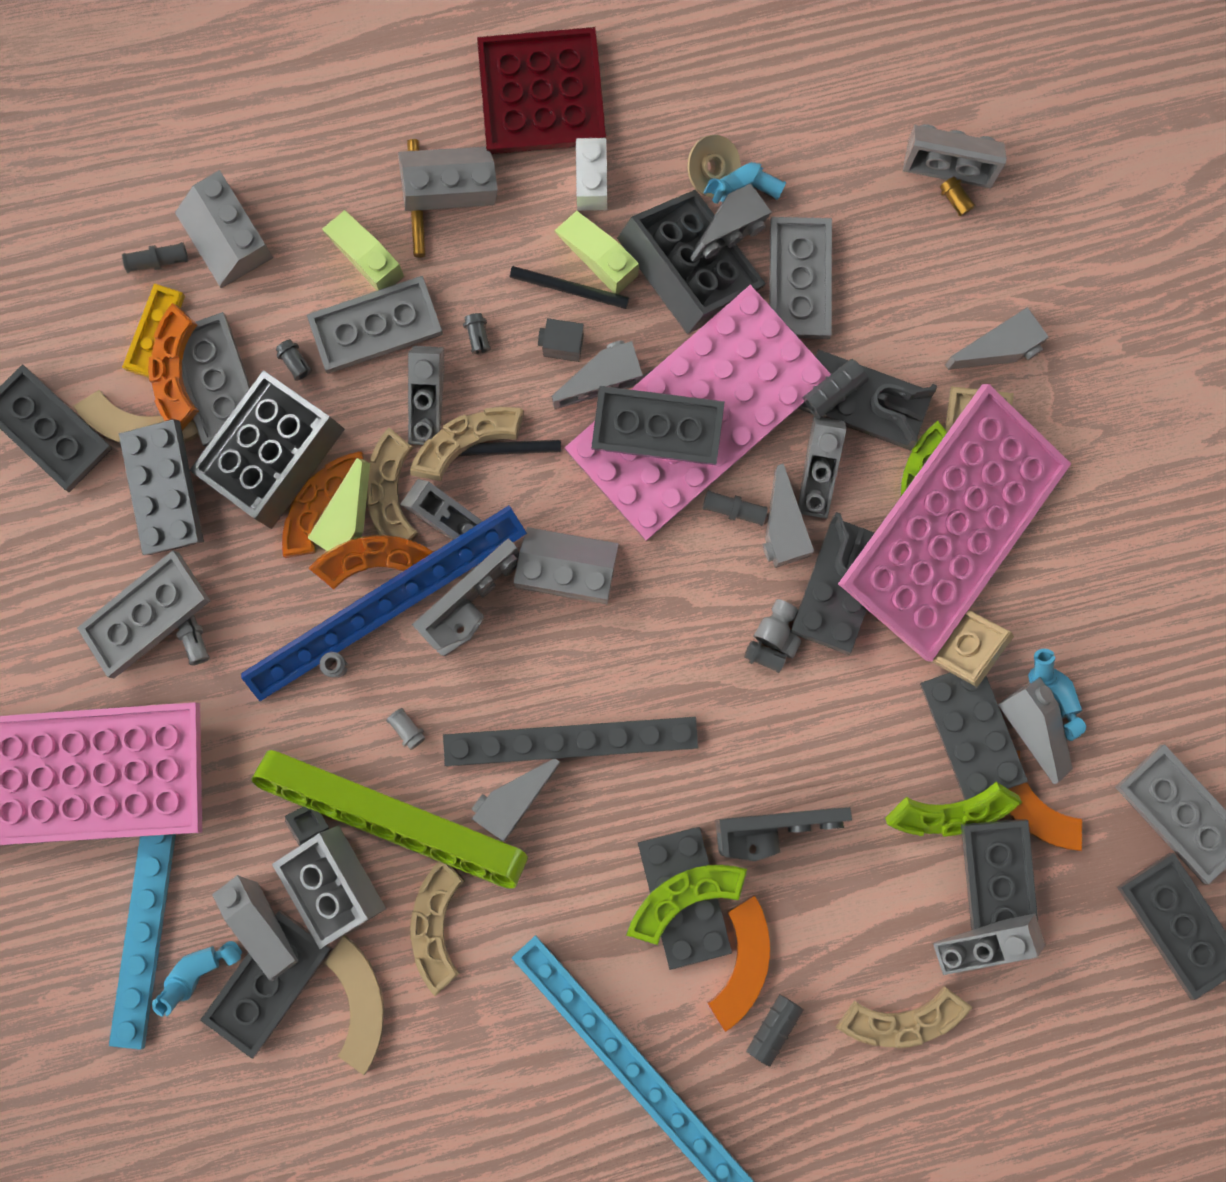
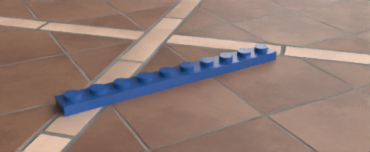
(382, 603)

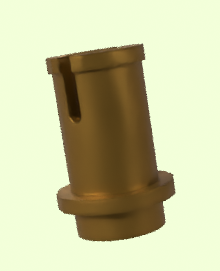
(957, 196)

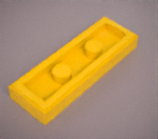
(142, 344)

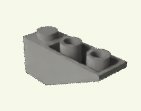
(739, 215)
(425, 392)
(821, 466)
(991, 945)

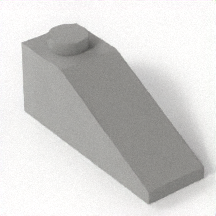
(1006, 343)
(609, 368)
(439, 510)
(786, 531)
(1040, 725)
(507, 804)
(255, 925)

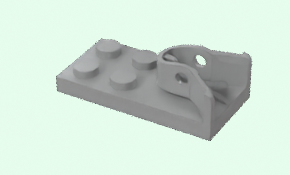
(456, 609)

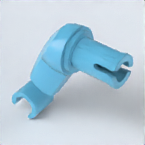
(747, 174)
(1062, 689)
(186, 974)

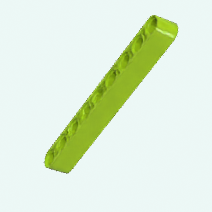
(390, 819)

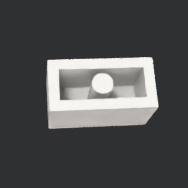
(591, 174)

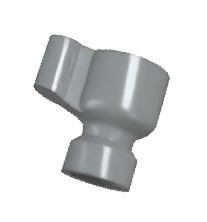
(775, 630)

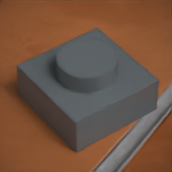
(305, 824)

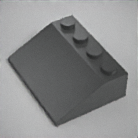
(663, 246)
(267, 449)

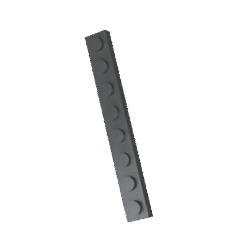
(570, 741)

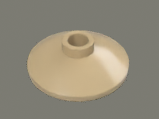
(721, 155)

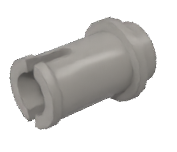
(327, 661)
(406, 729)

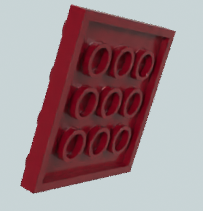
(540, 89)

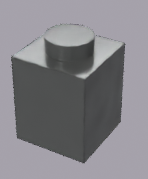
(561, 339)

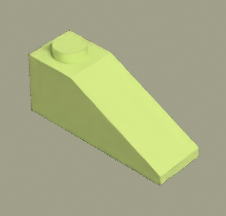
(364, 251)
(599, 252)
(346, 511)

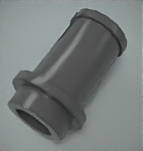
(477, 333)
(293, 359)
(765, 656)

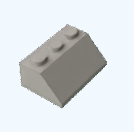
(955, 154)
(447, 178)
(221, 230)
(566, 565)
(328, 886)

